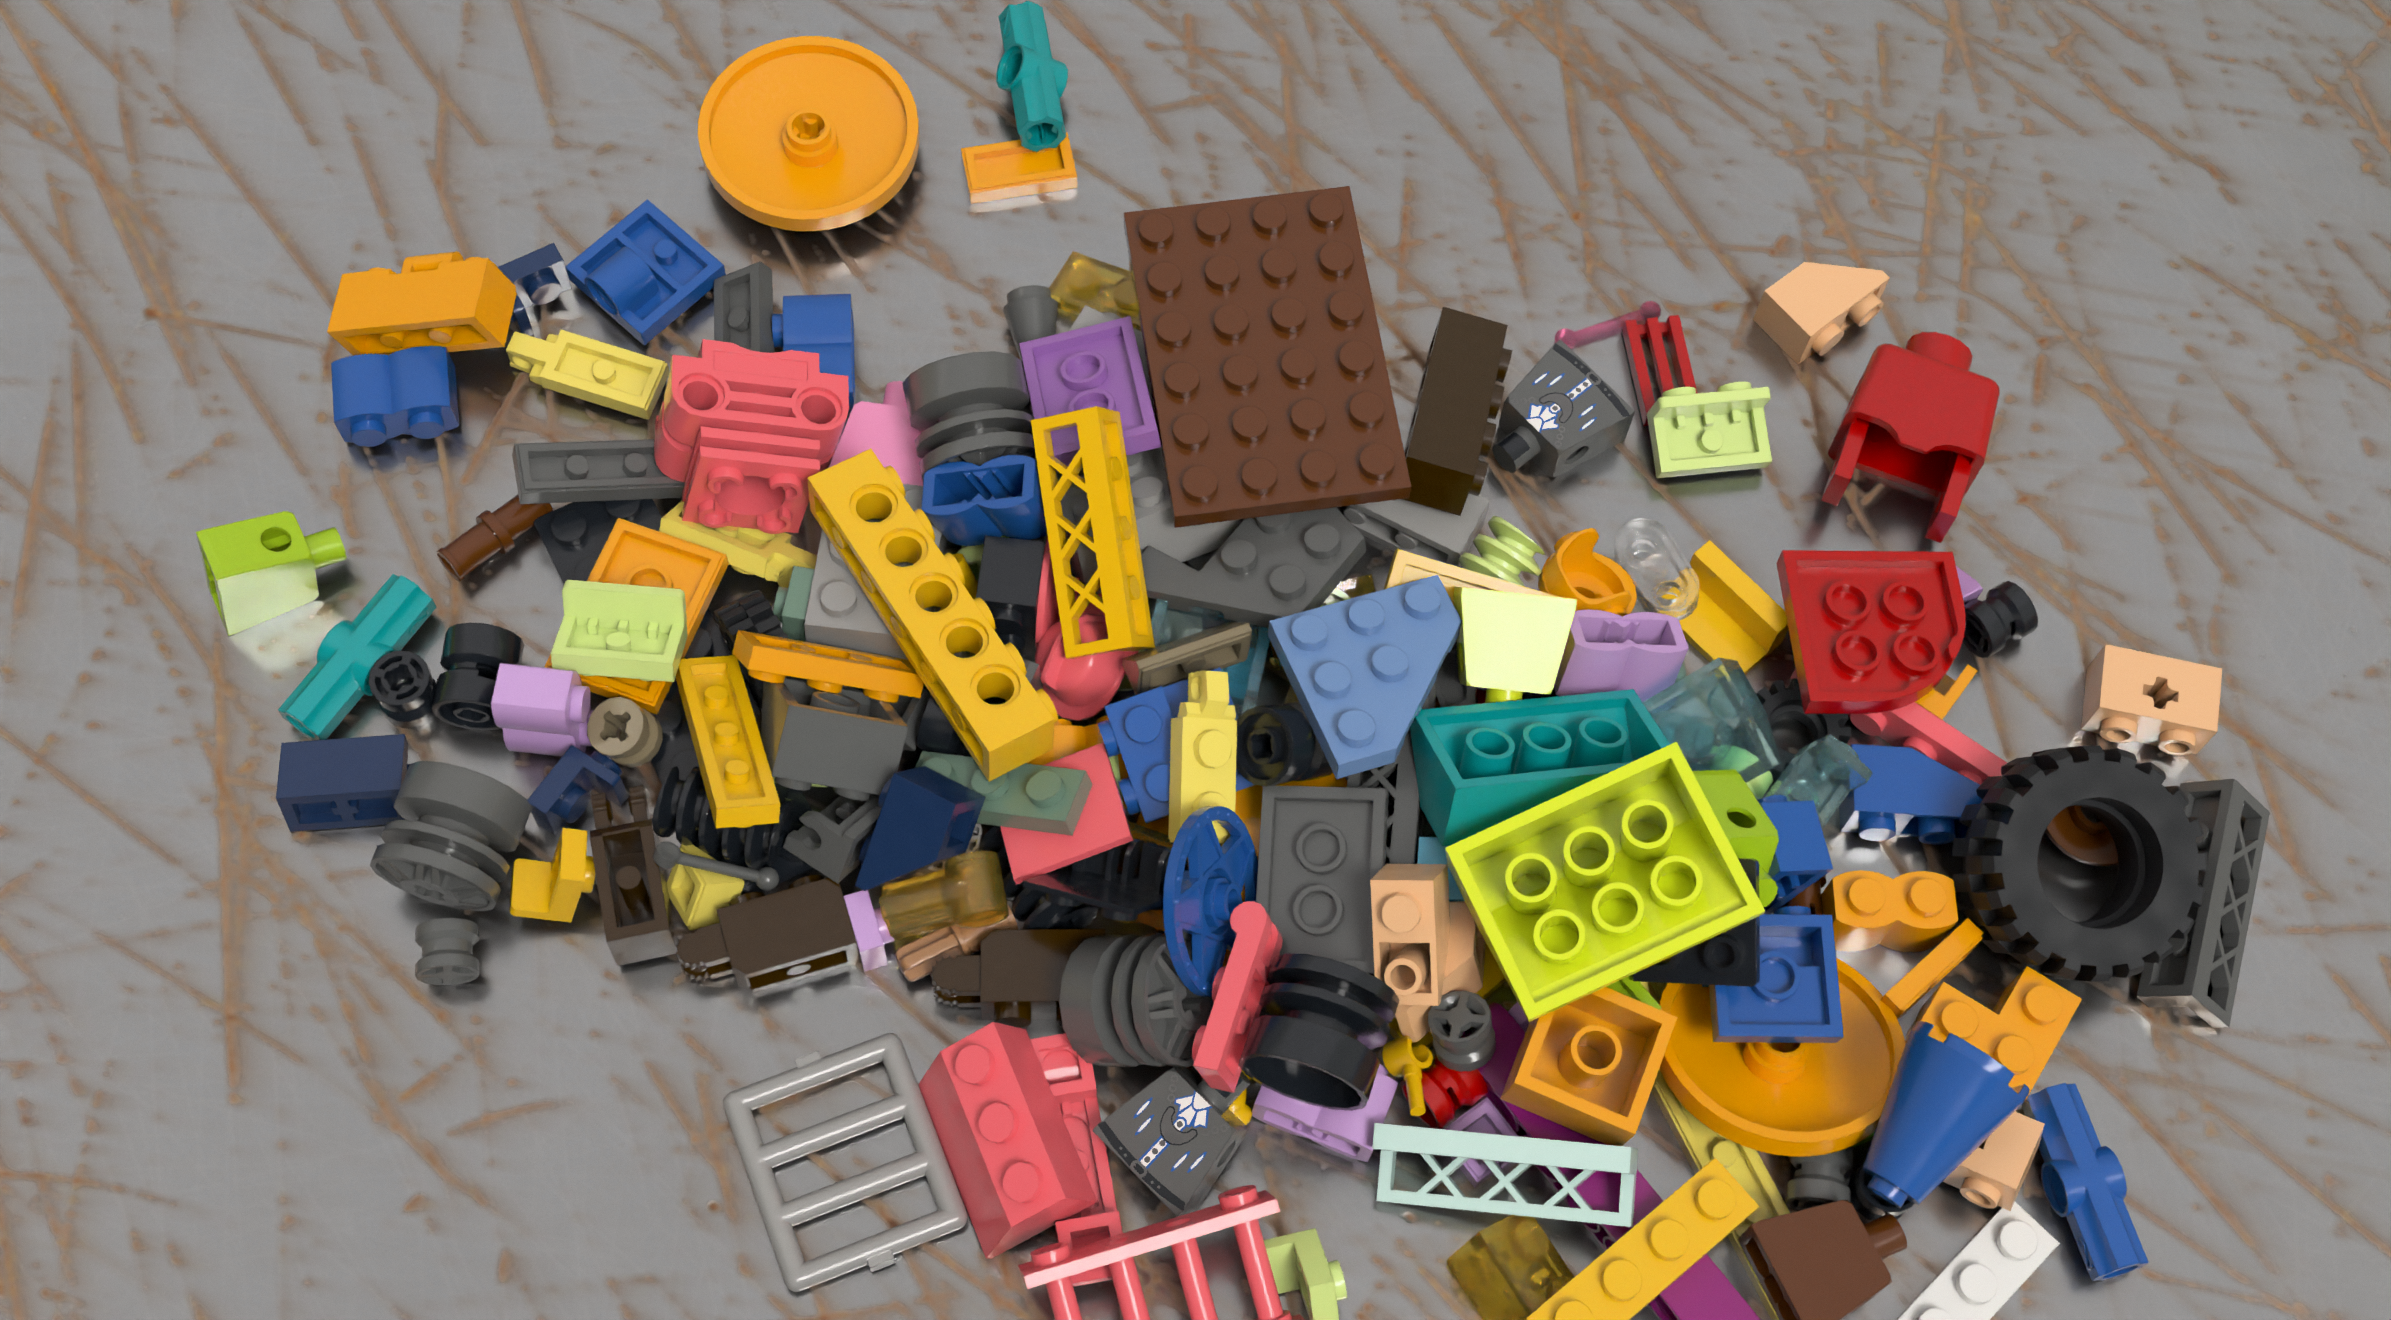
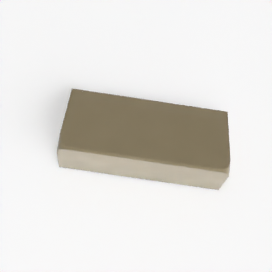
(1201, 651)

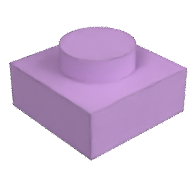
(869, 930)

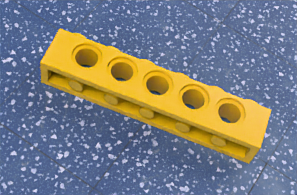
(994, 735)

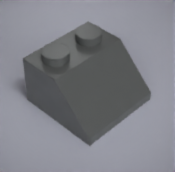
(830, 738)

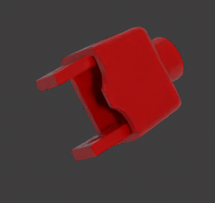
(1918, 424)

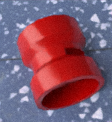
(1446, 1092)

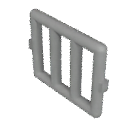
(781, 1216)

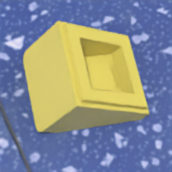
(700, 892)

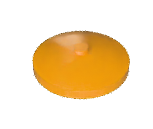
(808, 133)
(1785, 1094)

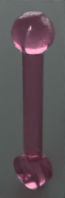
(1648, 310)

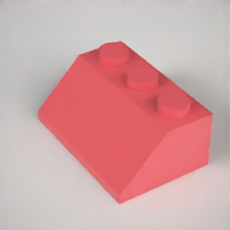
(1004, 1137)

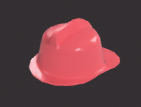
(1080, 684)

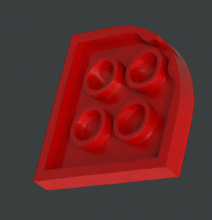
(1870, 626)

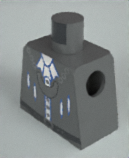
(1560, 416)
(1176, 1136)

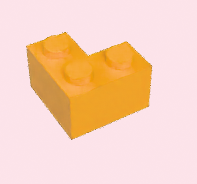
(2018, 1030)

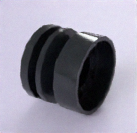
(1319, 1031)

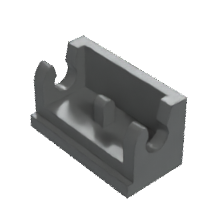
(835, 836)

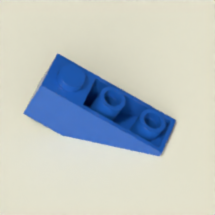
(1907, 797)

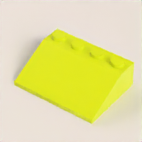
(1602, 881)

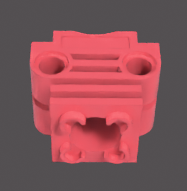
(748, 433)

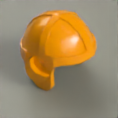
(1587, 576)

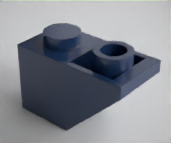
(919, 826)

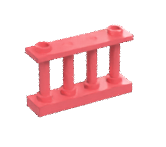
(1237, 1208)

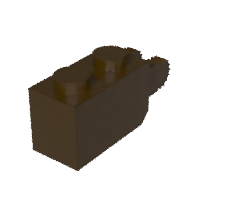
(630, 882)
(774, 937)
(1013, 976)

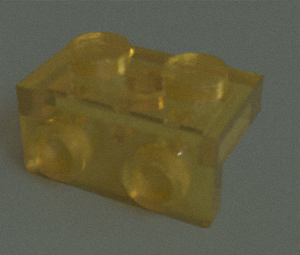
(1509, 1269)

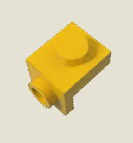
(553, 887)

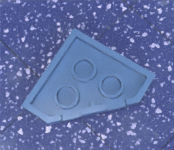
(1367, 668)

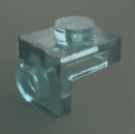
(1822, 773)

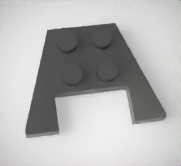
(1263, 568)

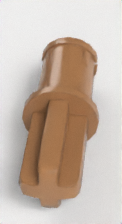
(920, 955)

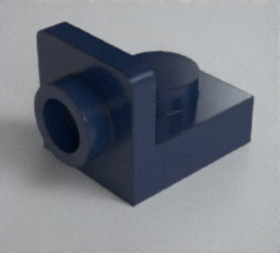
(538, 280)
(567, 788)

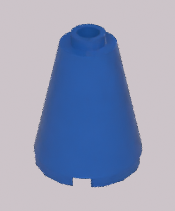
(1936, 1114)

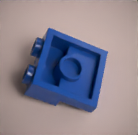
(1142, 734)
(1796, 986)

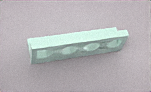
(1509, 1149)

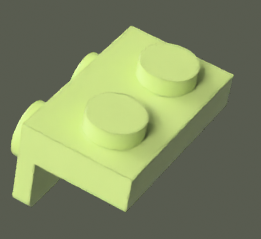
(1709, 430)
(621, 631)

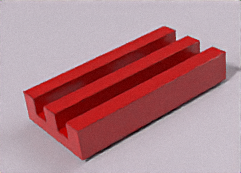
(1654, 331)

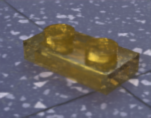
(1097, 285)

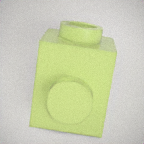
(1302, 1264)

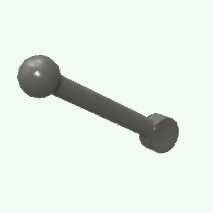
(668, 855)

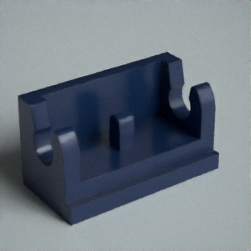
(341, 781)

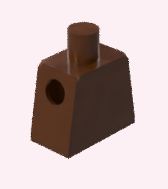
(1822, 1259)

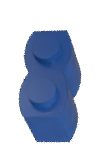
(820, 326)
(394, 395)
(985, 500)

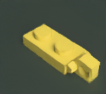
(591, 370)
(747, 549)
(1203, 752)

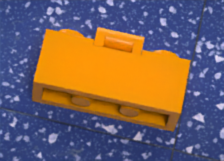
(428, 304)

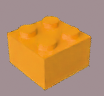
(1591, 1064)

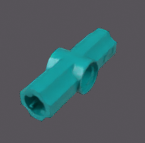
(1032, 76)
(350, 654)

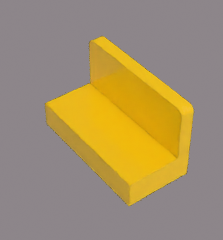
(1732, 612)

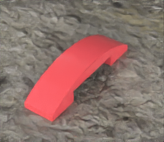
(1076, 1096)

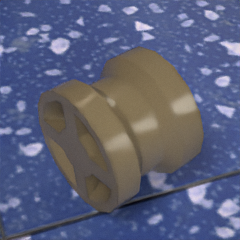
(639, 736)

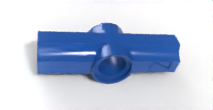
(2085, 1183)

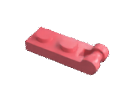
(1236, 996)

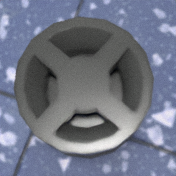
(447, 951)
(1449, 1020)

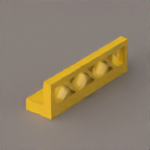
(1113, 529)

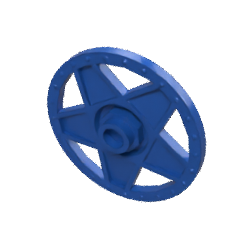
(1206, 893)

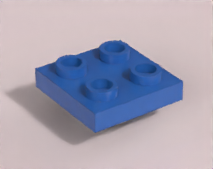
(645, 272)

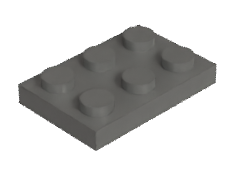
(1318, 867)

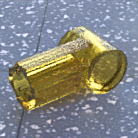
(962, 895)

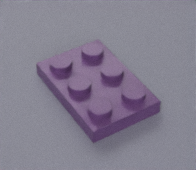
(1088, 370)

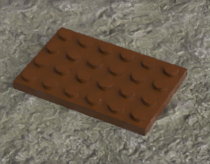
(1264, 357)

